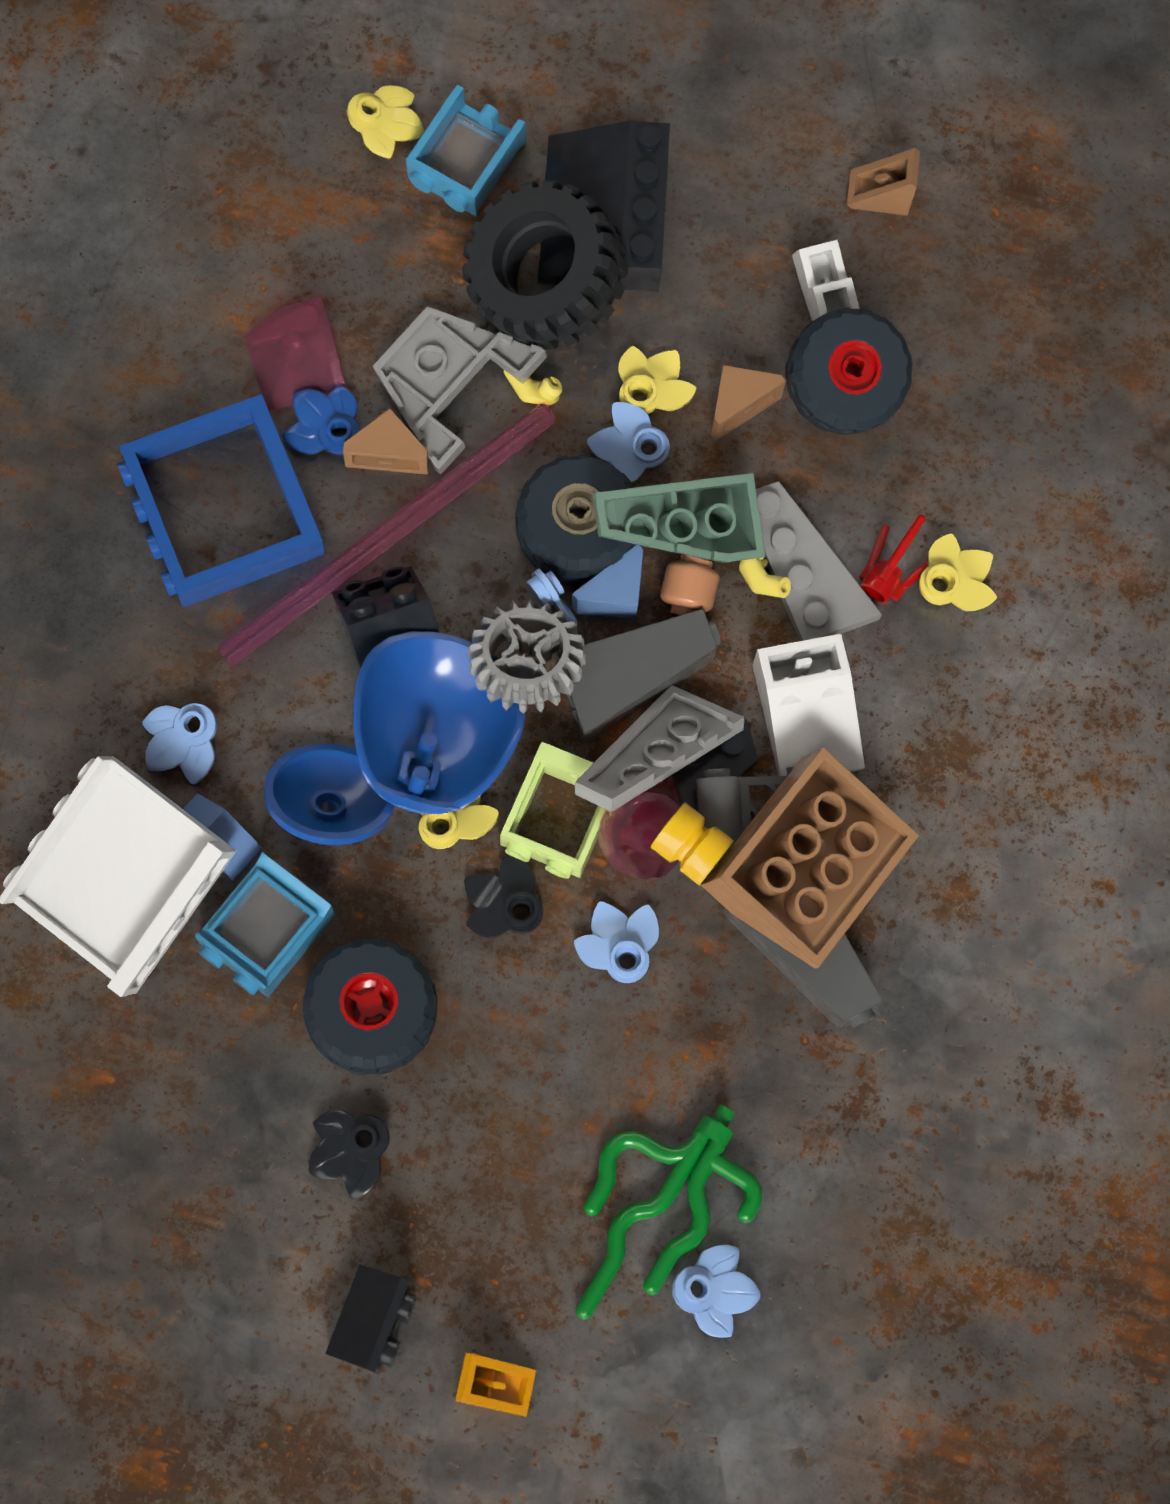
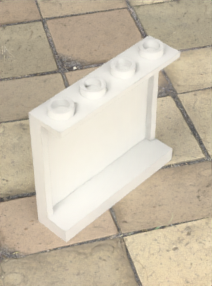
(117, 872)

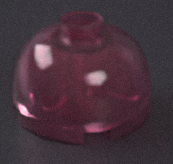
(631, 830)

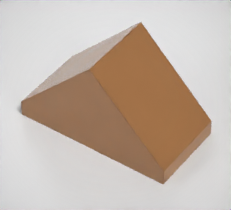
(885, 184)
(742, 396)
(386, 447)

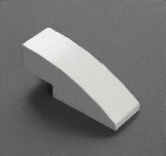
(824, 279)

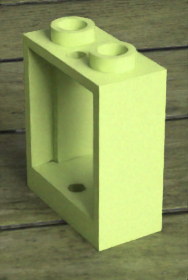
(564, 767)

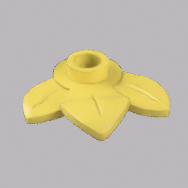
(390, 121)
(655, 378)
(961, 574)
(467, 823)

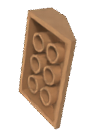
(811, 858)

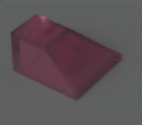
(294, 353)

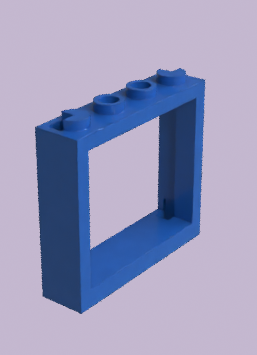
(245, 568)

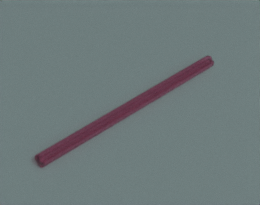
(386, 535)

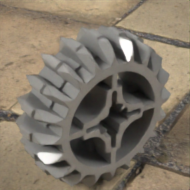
(520, 677)

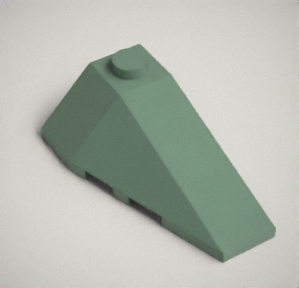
(693, 518)

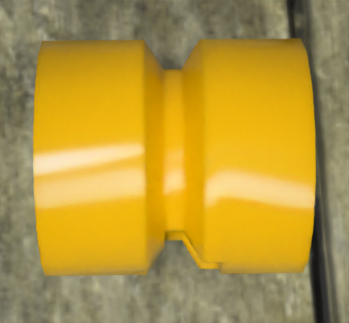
(692, 844)

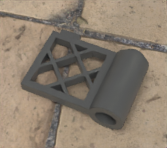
(726, 799)

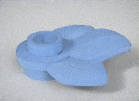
(623, 442)
(548, 589)
(176, 744)
(619, 936)
(723, 1290)

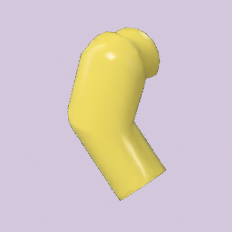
(536, 391)
(760, 581)

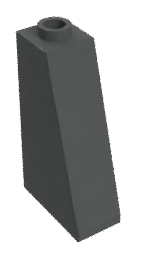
(637, 668)
(836, 988)

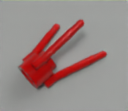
(883, 579)

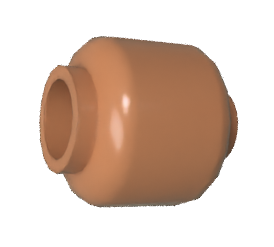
(689, 585)

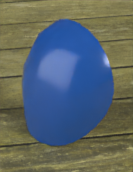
(426, 727)

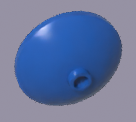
(324, 796)

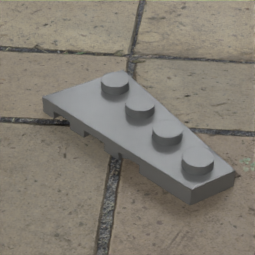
(822, 591)
(656, 745)

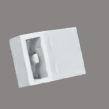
(809, 701)

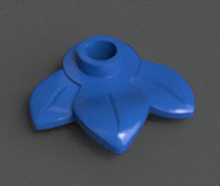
(319, 417)

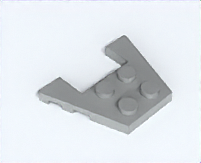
(435, 363)

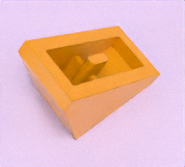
(495, 1385)

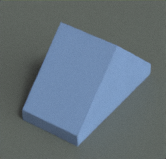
(613, 590)
(229, 830)

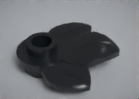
(498, 897)
(343, 1153)

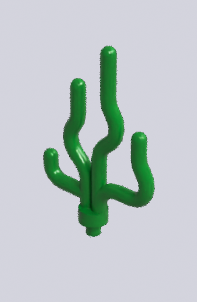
(697, 1156)

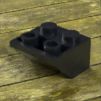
(383, 609)
(371, 1319)

